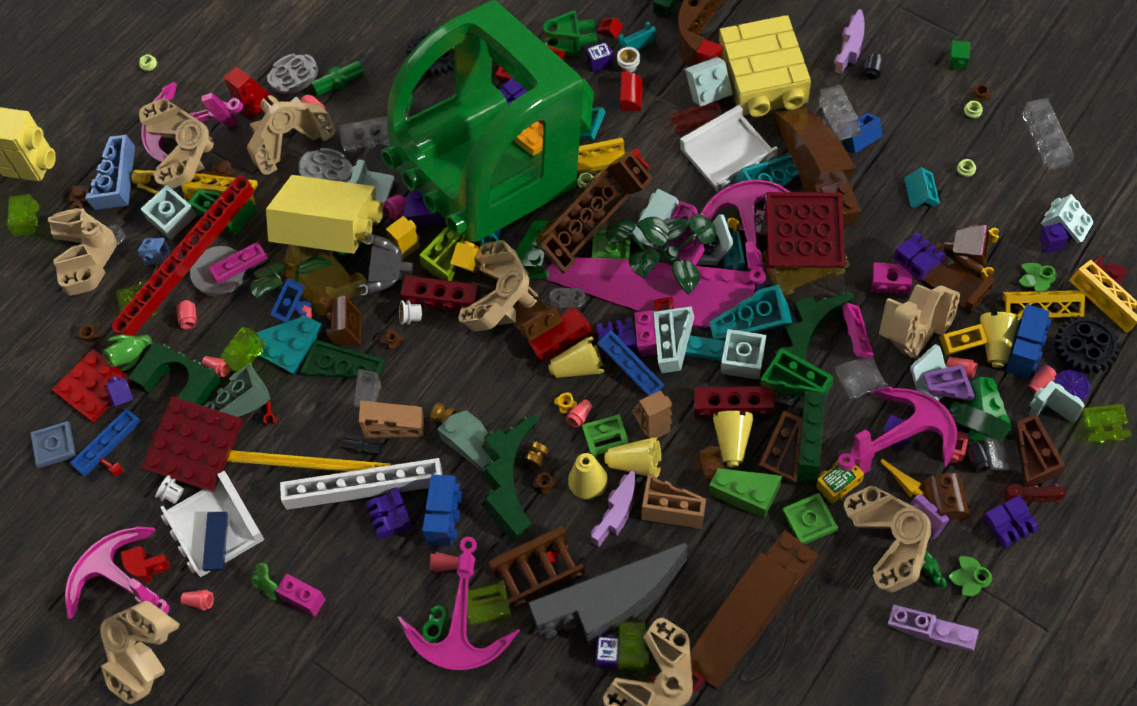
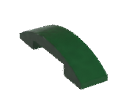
(979, 421)

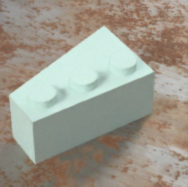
(660, 205)
(672, 337)

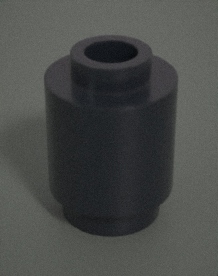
(873, 66)
(977, 457)

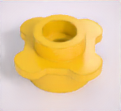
(565, 397)

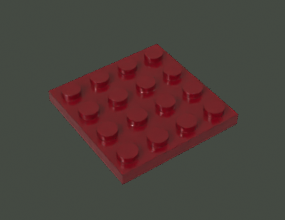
(804, 230)
(192, 444)

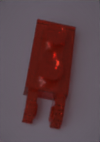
(696, 116)
(1033, 493)

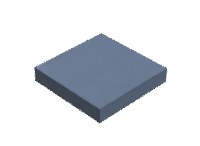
(53, 444)

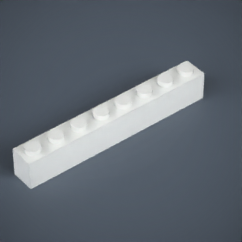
(358, 484)

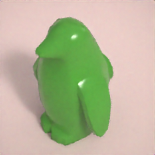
(126, 350)

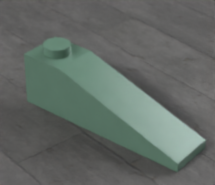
(242, 394)
(466, 436)

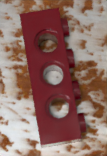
(432, 288)
(724, 395)

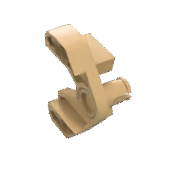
(280, 118)
(191, 139)
(503, 264)
(82, 265)
(915, 321)
(909, 527)
(131, 665)
(672, 685)

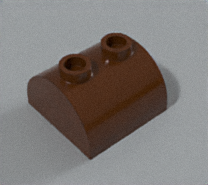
(345, 322)
(947, 494)

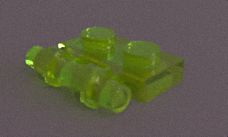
(1106, 416)

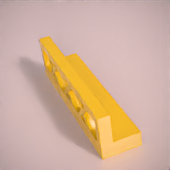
(598, 160)
(191, 188)
(1049, 297)
(1105, 297)

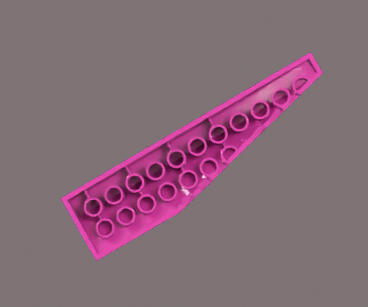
(617, 284)

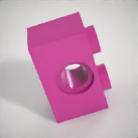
(883, 272)
(646, 333)
(300, 595)

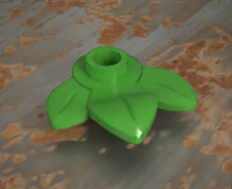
(1037, 276)
(967, 576)
(262, 581)

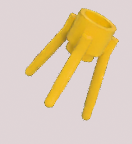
(141, 178)

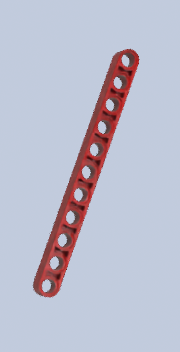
(181, 266)

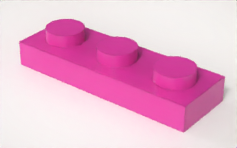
(238, 262)
(857, 330)

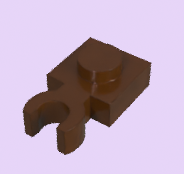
(222, 169)
(78, 196)

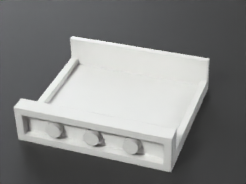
(725, 148)
(190, 518)

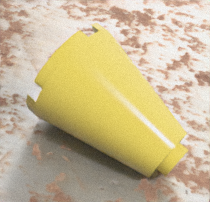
(1000, 336)
(577, 361)
(732, 435)
(636, 456)
(587, 477)

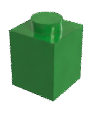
(959, 55)

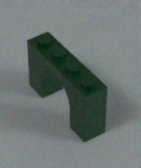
(161, 360)
(811, 438)

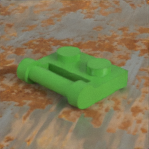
(604, 430)

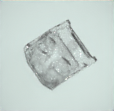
(860, 377)

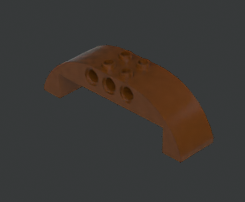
(691, 21)
(590, 209)

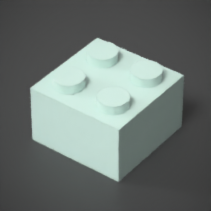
(708, 81)
(168, 212)
(743, 354)

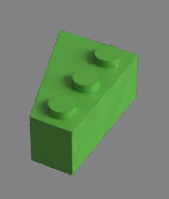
(745, 489)

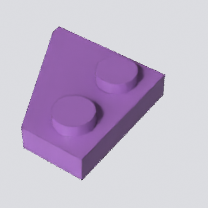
(949, 383)
(936, 521)

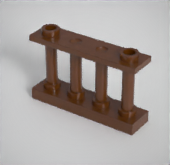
(520, 556)

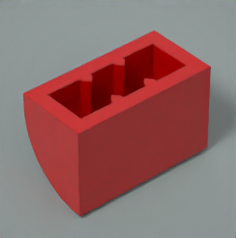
(708, 51)
(631, 92)

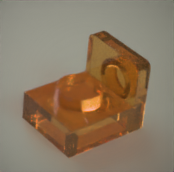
(710, 461)

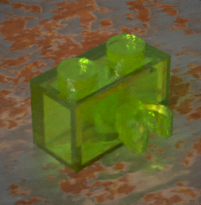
(22, 214)
(243, 349)
(632, 646)

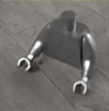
(385, 265)

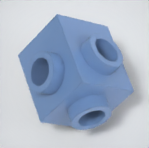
(154, 251)

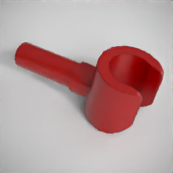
(636, 152)
(269, 414)
(116, 469)
(551, 555)

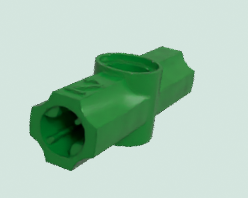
(337, 78)

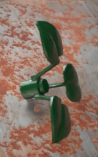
(656, 232)
(645, 261)
(265, 284)

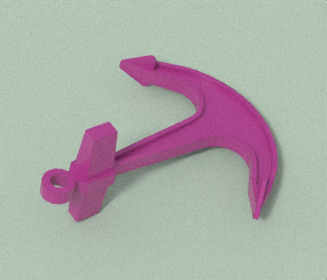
(215, 109)
(744, 198)
(928, 416)
(99, 562)
(455, 650)

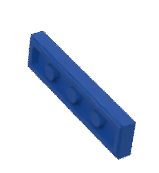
(630, 363)
(105, 442)

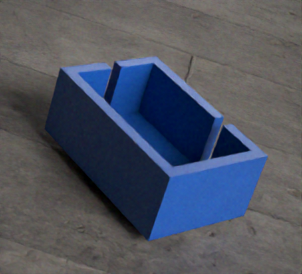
(1029, 341)
(443, 503)

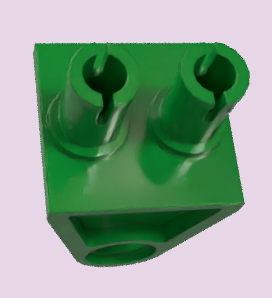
(568, 33)

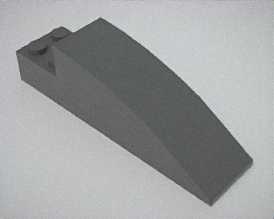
(608, 598)

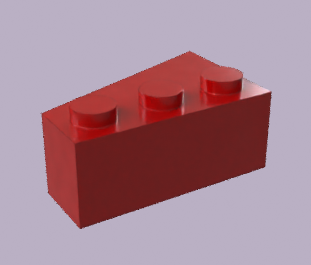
(247, 91)
(569, 332)

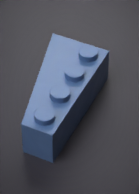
(114, 175)

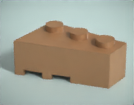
(654, 415)
(390, 420)
(671, 505)

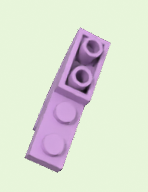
(852, 42)
(620, 503)
(932, 630)

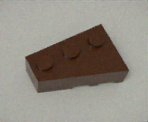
(783, 449)

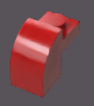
(141, 567)

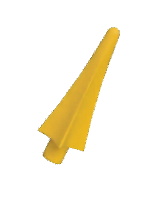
(910, 485)

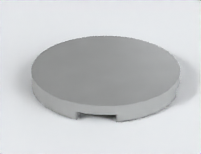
(292, 73)
(326, 165)
(203, 278)

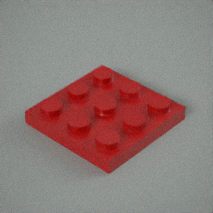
(85, 383)

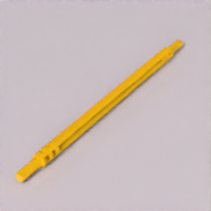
(301, 461)

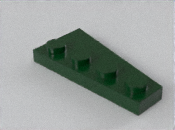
(337, 361)

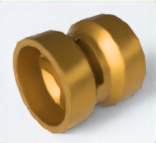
(441, 413)
(535, 455)

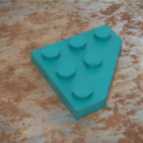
(290, 342)

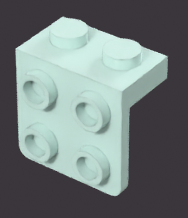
(382, 182)
(1071, 216)
(725, 243)
(930, 361)
(1057, 399)

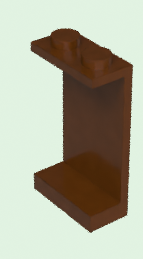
(959, 279)
(535, 320)

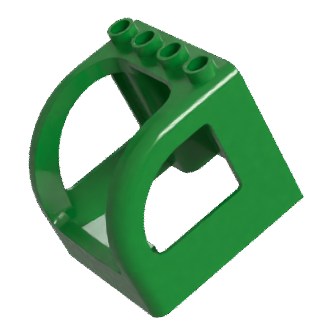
(464, 146)

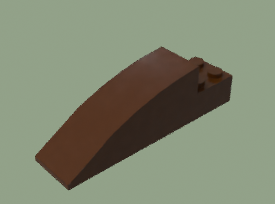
(819, 157)
(751, 608)

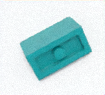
(921, 188)

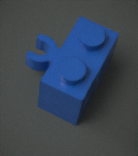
(870, 132)
(289, 300)

